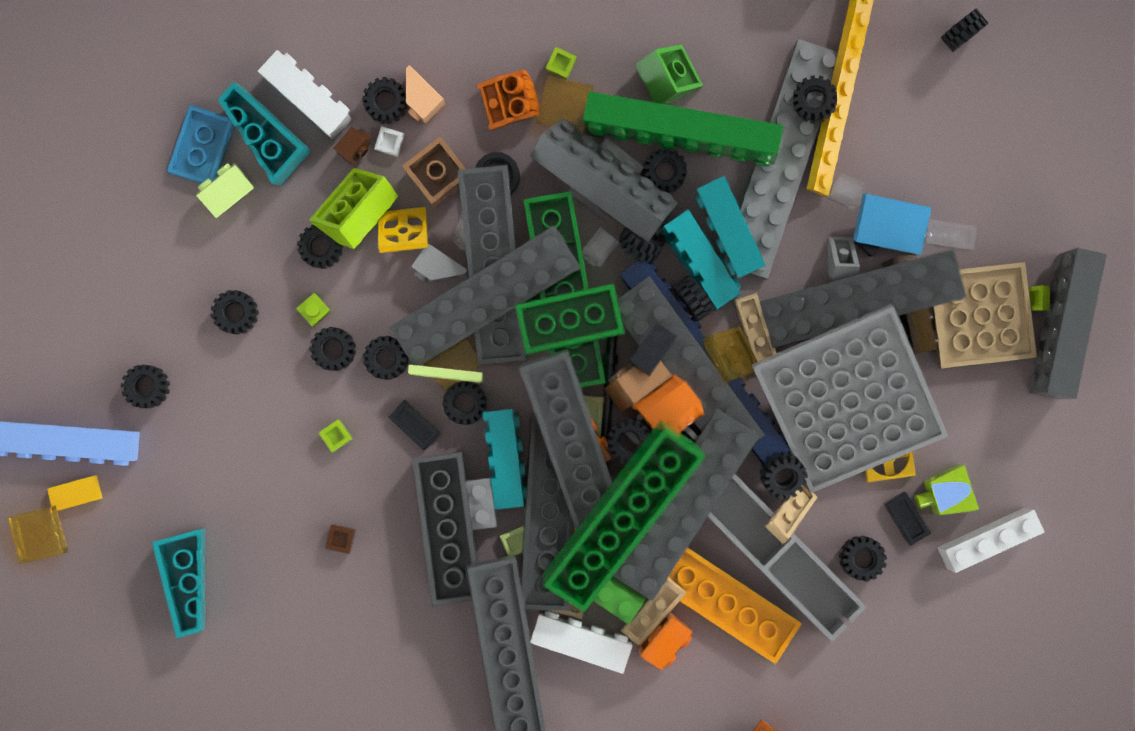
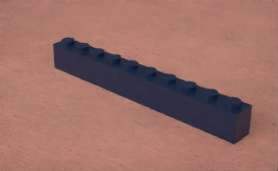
(772, 441)

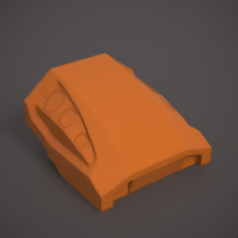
(509, 99)
(671, 403)

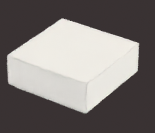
(389, 141)

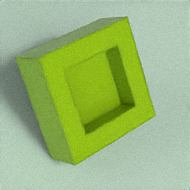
(561, 63)
(1039, 298)
(313, 309)
(335, 435)

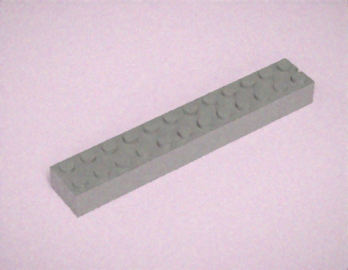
(787, 565)

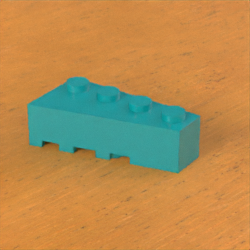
(269, 139)
(731, 227)
(700, 259)
(504, 458)
(183, 579)

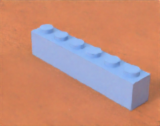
(68, 442)

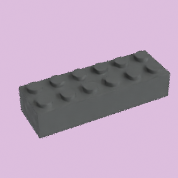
(603, 179)
(1067, 324)
(445, 525)

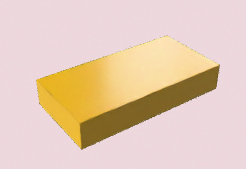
(75, 493)

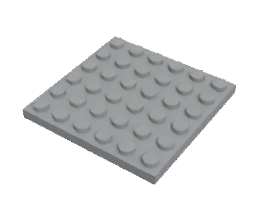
(851, 398)

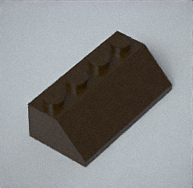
(916, 324)

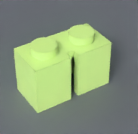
(225, 189)

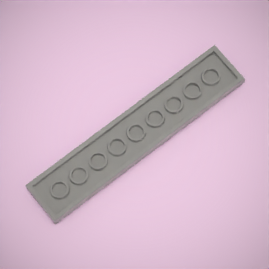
(775, 187)

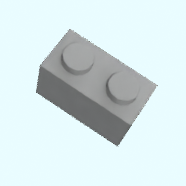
(481, 503)

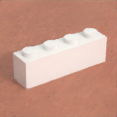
(306, 95)
(990, 539)
(581, 641)

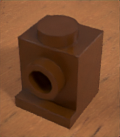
(353, 145)

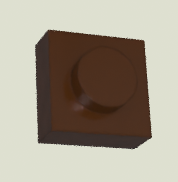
(340, 538)

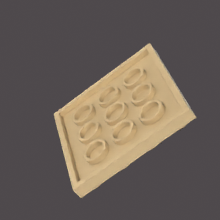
(990, 322)

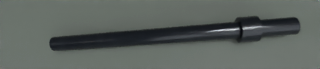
(610, 360)

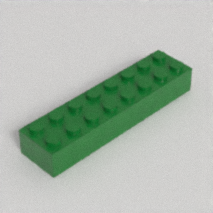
(682, 128)
(559, 211)
(622, 516)

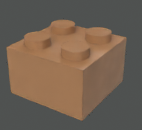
(435, 171)
(632, 385)

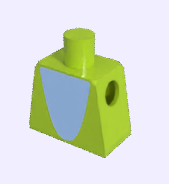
(948, 492)

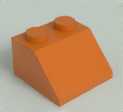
(665, 641)

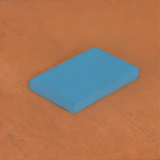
(201, 145)
(892, 224)

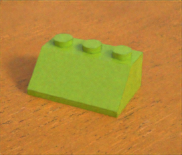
(354, 207)

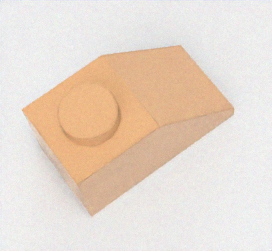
(421, 97)

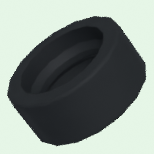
(505, 159)

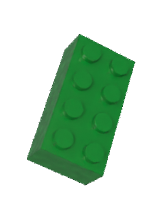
(569, 319)

